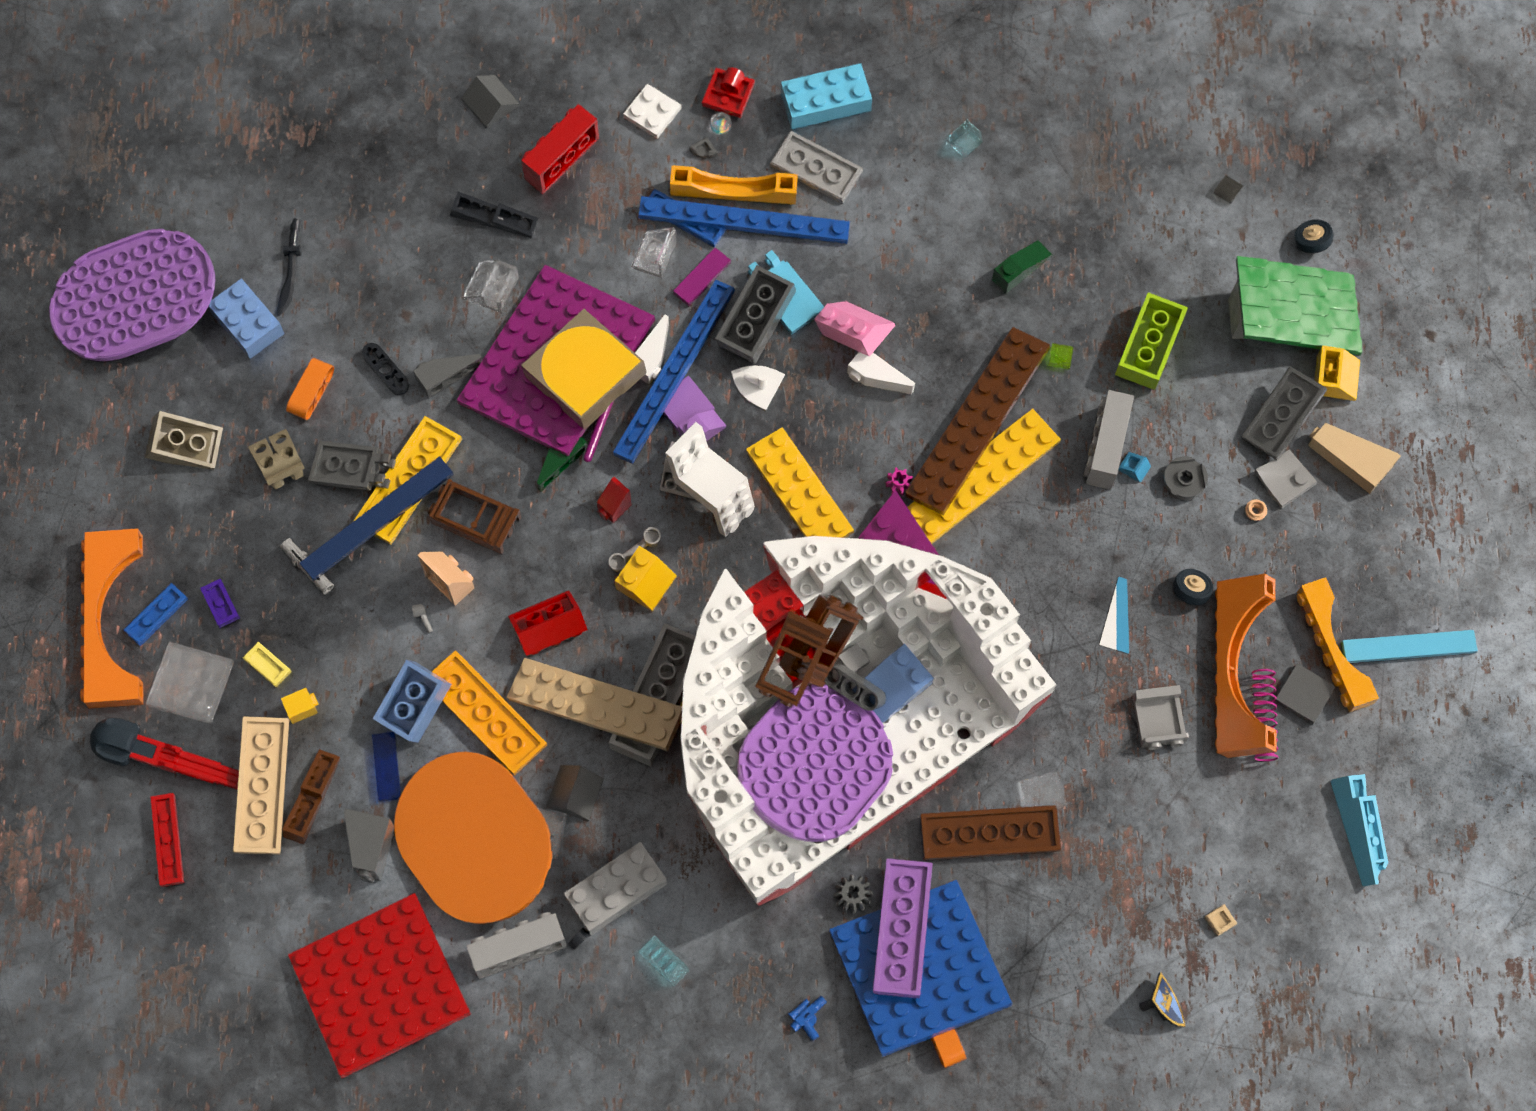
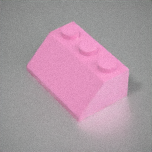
(853, 326)

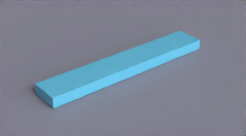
(1409, 646)

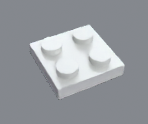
(652, 111)

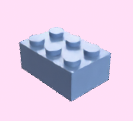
(245, 318)
(412, 701)

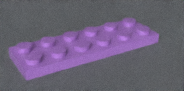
(903, 928)

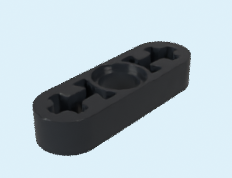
(384, 359)

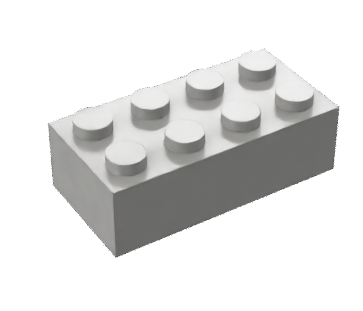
(1108, 439)
(615, 888)
(516, 945)

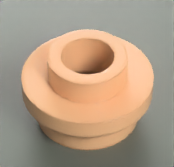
(1258, 504)

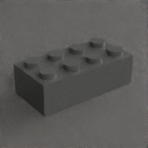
(756, 314)

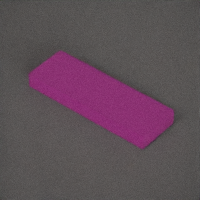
(702, 276)

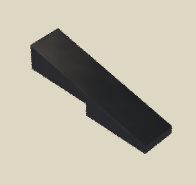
(494, 216)

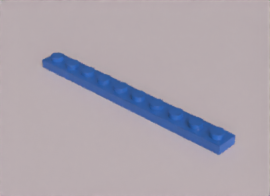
(744, 219)
(673, 372)

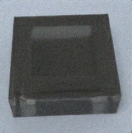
(1228, 189)

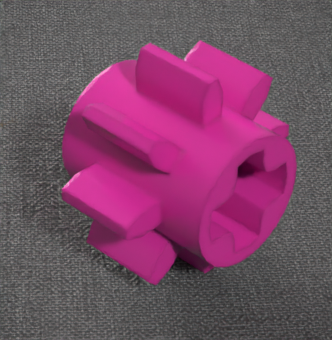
(903, 477)

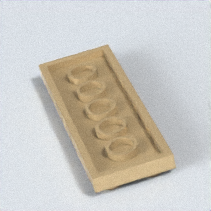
(261, 785)

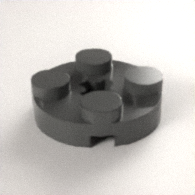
(1179, 488)

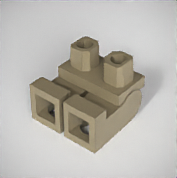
(280, 464)

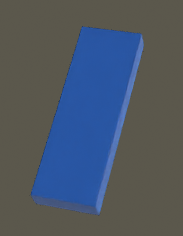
(155, 614)

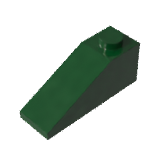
(1020, 265)
(557, 463)

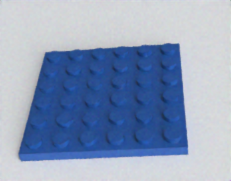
(956, 976)

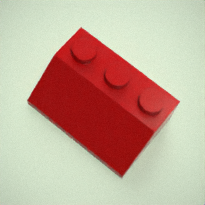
(548, 623)

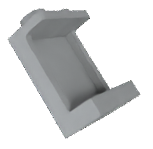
(1159, 717)

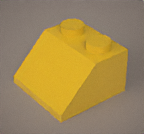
(645, 579)

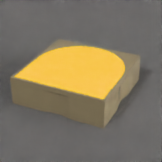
(584, 368)

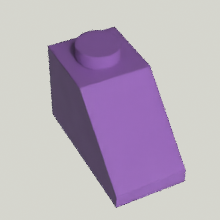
(708, 420)

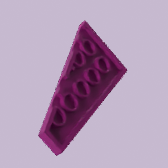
(897, 525)

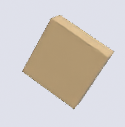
(1220, 920)

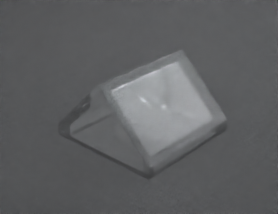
(655, 251)

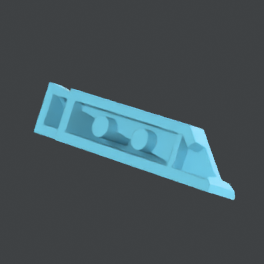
(1362, 826)

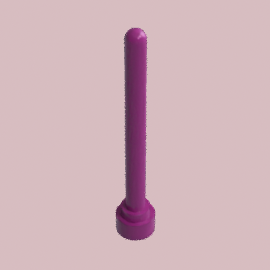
(596, 435)

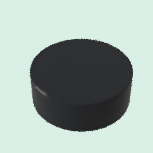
(578, 939)

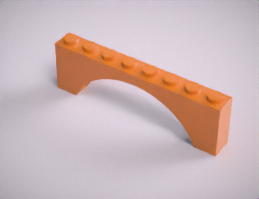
(104, 559)
(1237, 607)

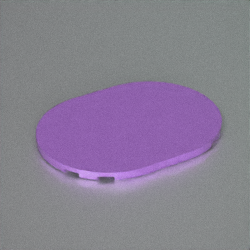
(132, 295)
(815, 765)

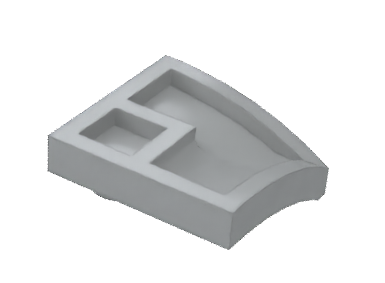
(1285, 478)

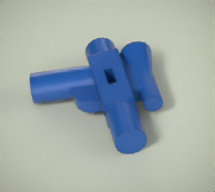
(806, 1017)

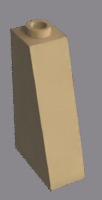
(1354, 456)

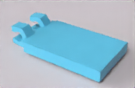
(804, 304)

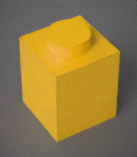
(300, 705)

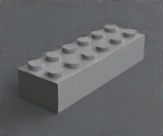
(662, 680)

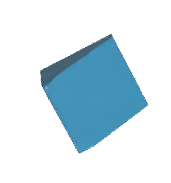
(1135, 466)

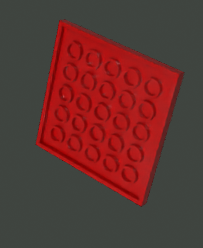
(379, 985)

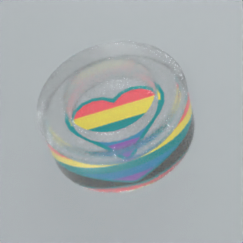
(720, 123)

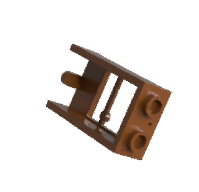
(496, 532)
(820, 612)
(806, 631)

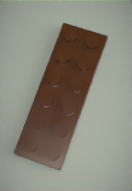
(990, 832)

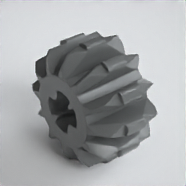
(861, 897)

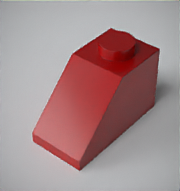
(614, 501)

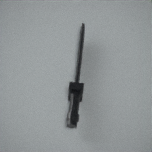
(292, 251)

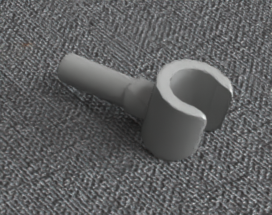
(419, 610)

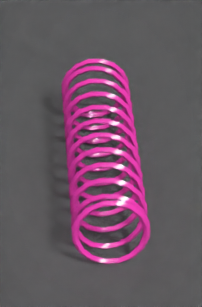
(1262, 702)

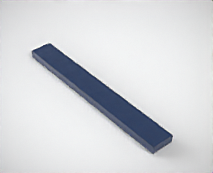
(376, 518)

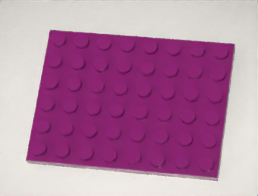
(499, 384)

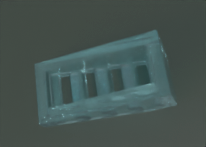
(677, 974)

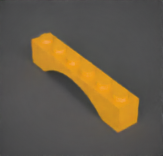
(772, 188)
(1355, 687)

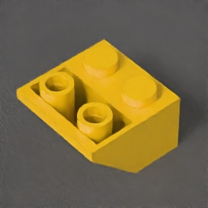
(1337, 372)

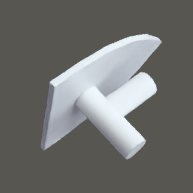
(757, 384)

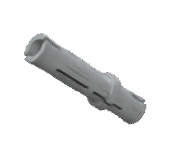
(290, 548)

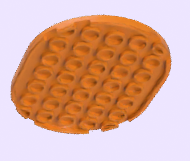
(473, 838)

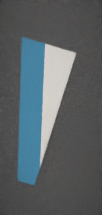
(1116, 627)

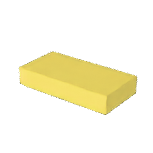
(267, 664)

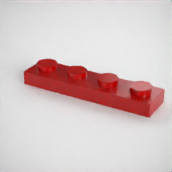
(167, 840)

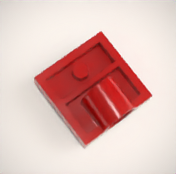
(728, 91)

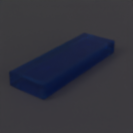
(386, 766)

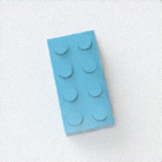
(826, 96)

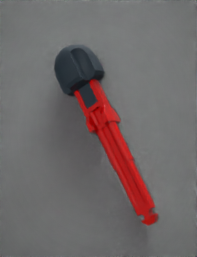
(120, 741)

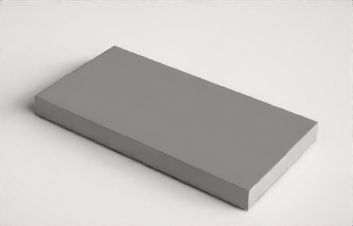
(816, 167)

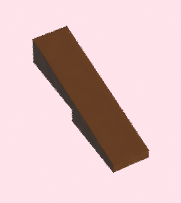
(311, 797)

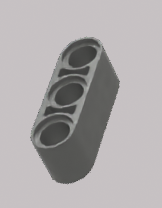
(864, 688)

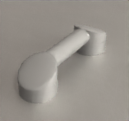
(650, 538)

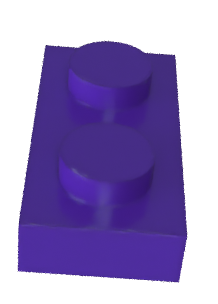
(220, 603)

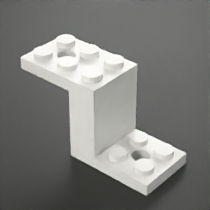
(710, 479)

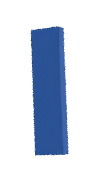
(706, 234)

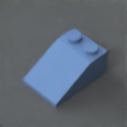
(901, 679)

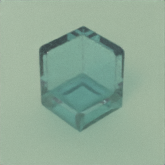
(965, 138)

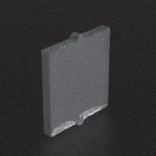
(1043, 791)

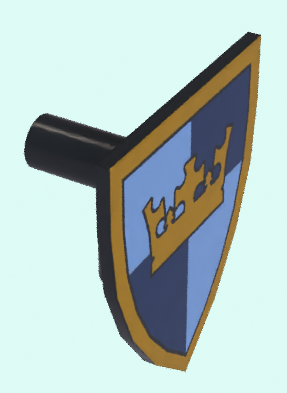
(1164, 1002)

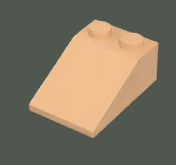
(446, 575)

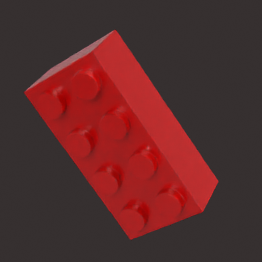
(560, 148)

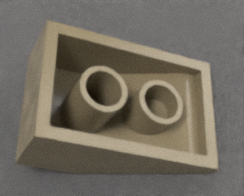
(183, 441)

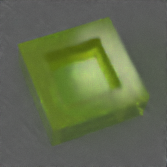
(1060, 356)

